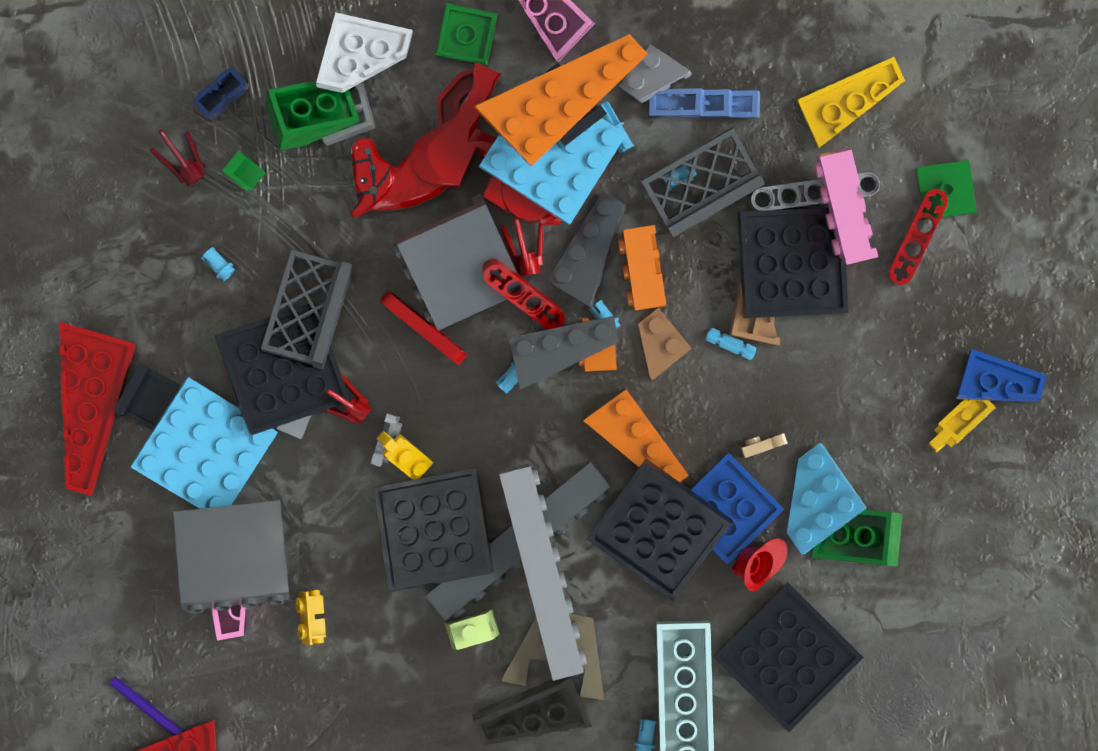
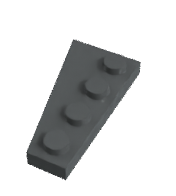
(584, 260)
(552, 350)

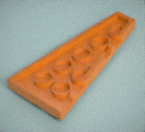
(548, 106)

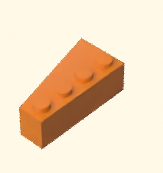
(633, 435)

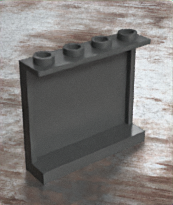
(448, 264)
(231, 556)

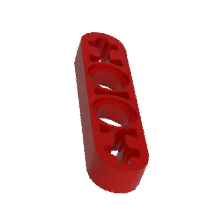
(922, 238)
(523, 294)
(423, 327)

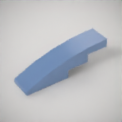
(706, 103)

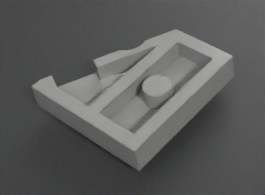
(392, 428)

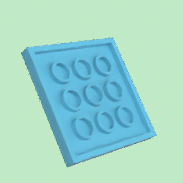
(561, 176)
(201, 448)

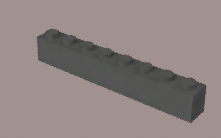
(562, 505)

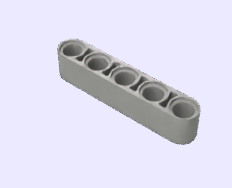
(800, 191)

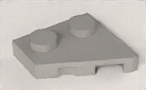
(653, 75)
(364, 113)

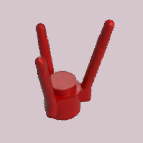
(526, 262)
(356, 409)

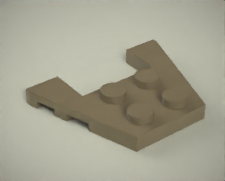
(533, 648)

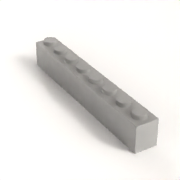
(541, 571)

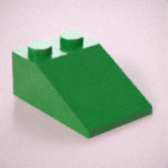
(308, 113)
(867, 539)

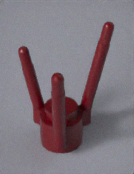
(190, 171)

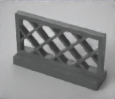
(708, 204)
(329, 315)

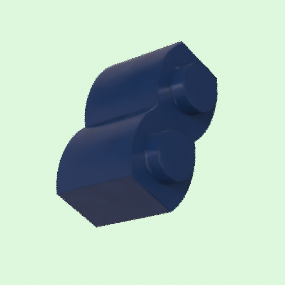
(216, 98)

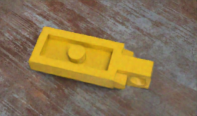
(960, 422)
(405, 455)

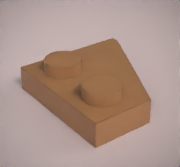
(752, 328)
(660, 343)

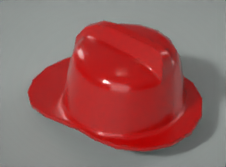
(759, 564)

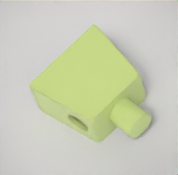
(472, 629)

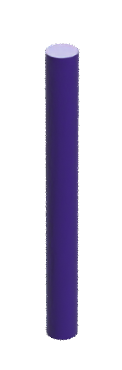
(145, 706)

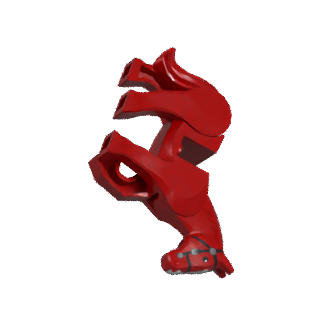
(440, 158)

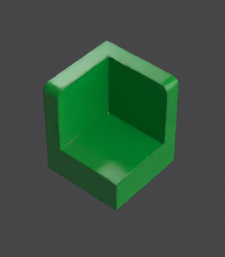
(244, 171)

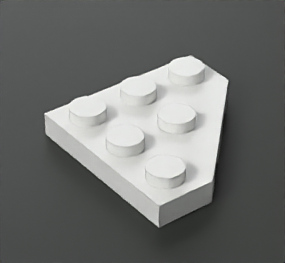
(359, 51)

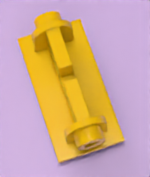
(309, 626)

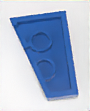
(999, 380)

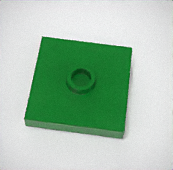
(466, 34)
(955, 181)

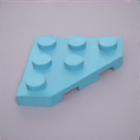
(820, 500)

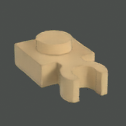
(756, 446)

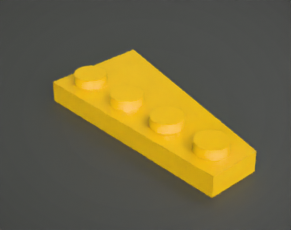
(843, 102)

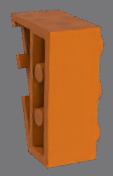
(642, 268)

